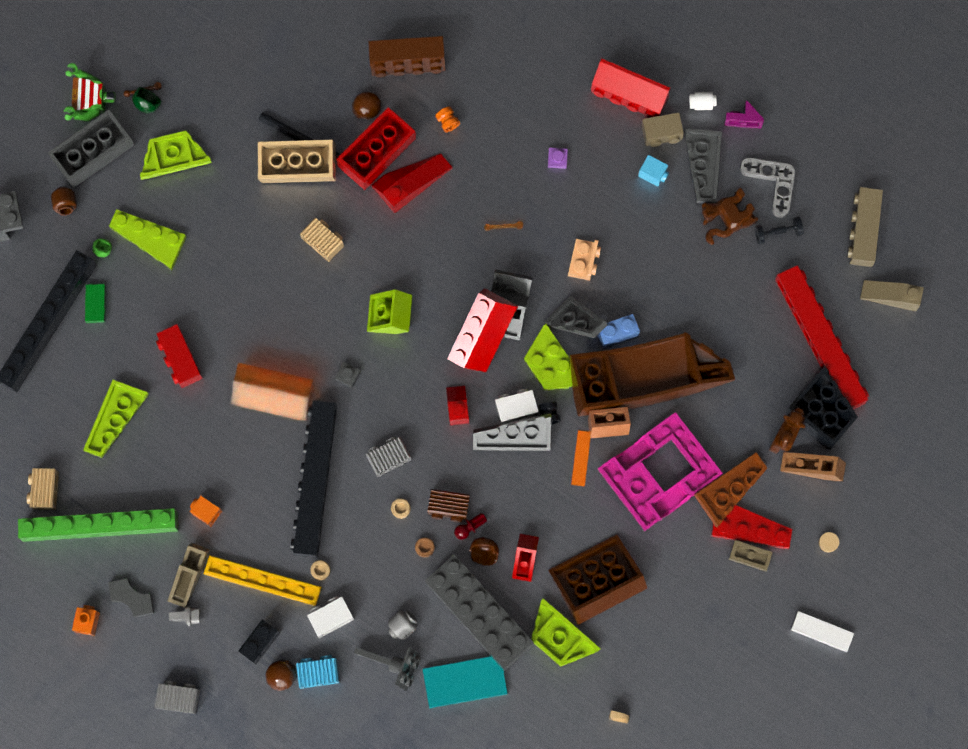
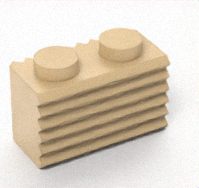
(322, 239)
(43, 489)

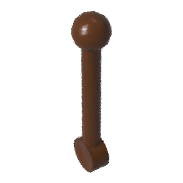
(157, 86)

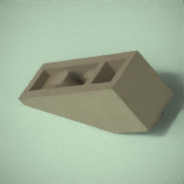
(892, 294)

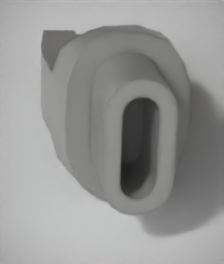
(190, 616)

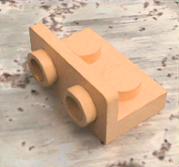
(583, 259)

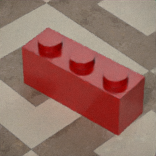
(178, 356)

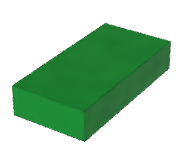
(95, 303)

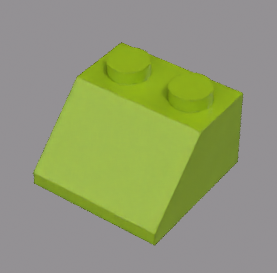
(389, 312)

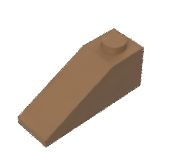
(814, 466)

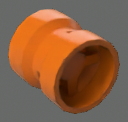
(448, 120)

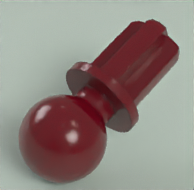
(462, 531)

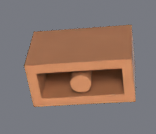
(609, 422)

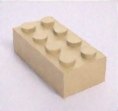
(296, 161)

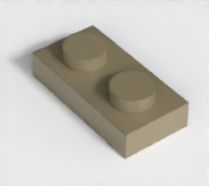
(750, 555)

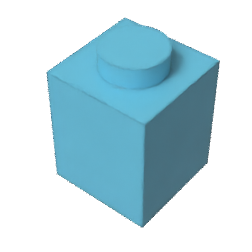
(653, 171)

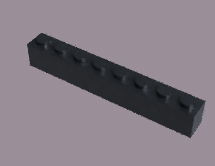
(46, 321)
(315, 479)

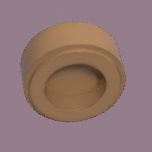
(424, 547)

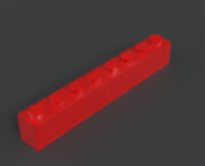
(819, 334)

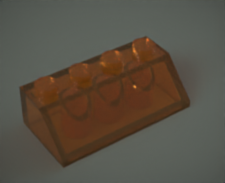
(272, 391)

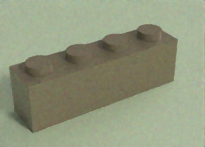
(866, 227)

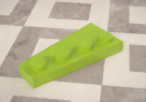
(115, 413)

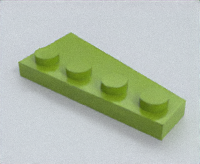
(150, 237)

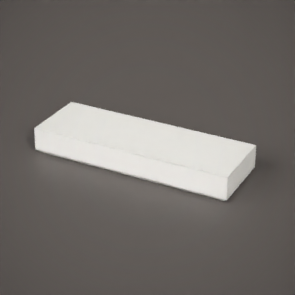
(822, 631)

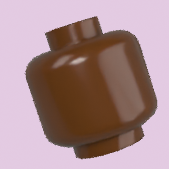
(64, 201)

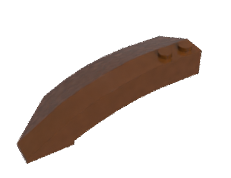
(645, 374)

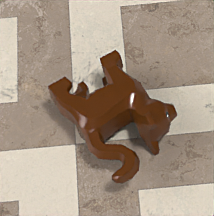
(730, 214)
(788, 431)

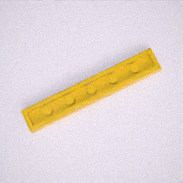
(262, 580)

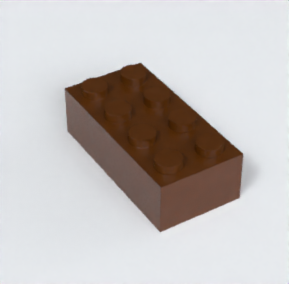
(407, 56)

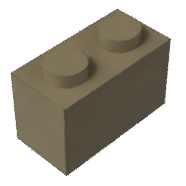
(662, 129)

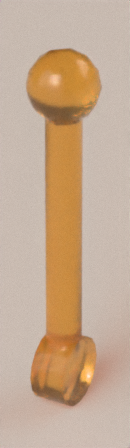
(519, 225)

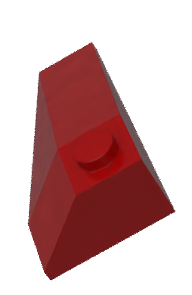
(406, 183)

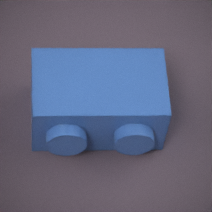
(619, 331)

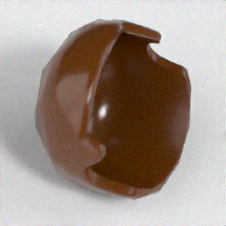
(366, 105)
(484, 551)
(281, 675)

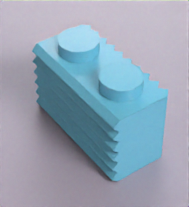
(317, 672)

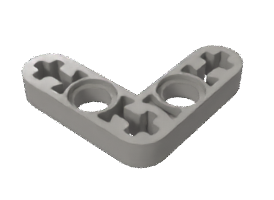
(780, 180)

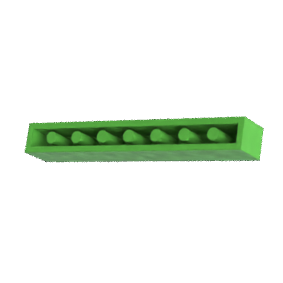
(98, 525)

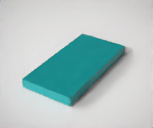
(464, 682)

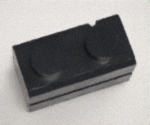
(259, 642)

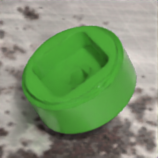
(101, 247)

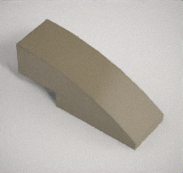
(188, 575)

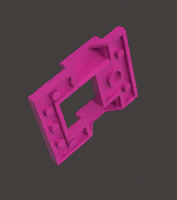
(637, 486)

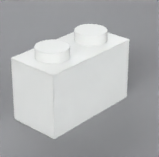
(516, 406)
(330, 616)

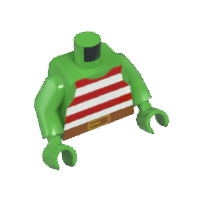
(87, 95)

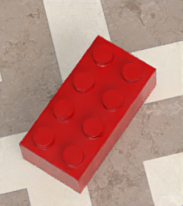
(376, 148)

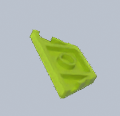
(172, 154)
(549, 361)
(559, 637)

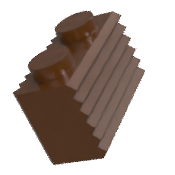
(448, 505)

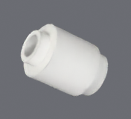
(702, 100)

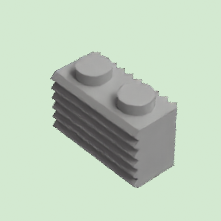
(388, 456)
(177, 698)

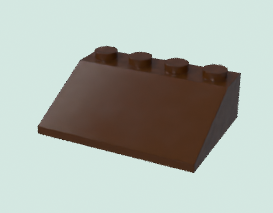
(598, 579)

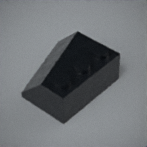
(825, 410)

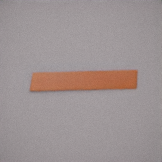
(581, 458)

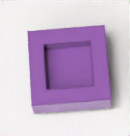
(557, 158)

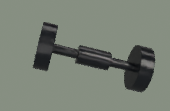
(797, 226)

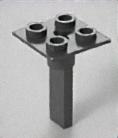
(402, 667)

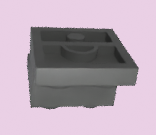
(9, 214)
(516, 290)

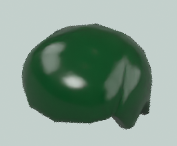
(146, 100)

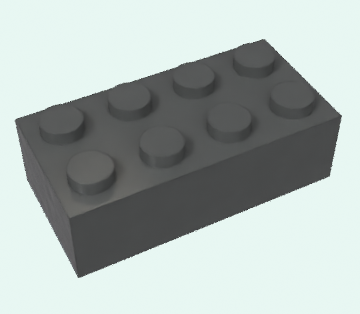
(91, 148)

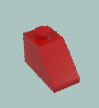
(457, 405)
(525, 557)

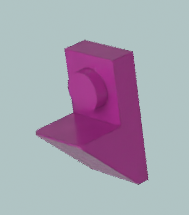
(749, 119)

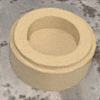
(400, 508)
(829, 542)
(320, 570)

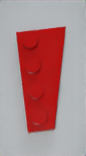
(752, 528)

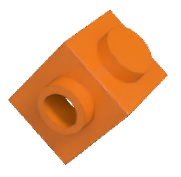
(86, 620)

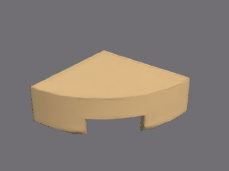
(619, 717)

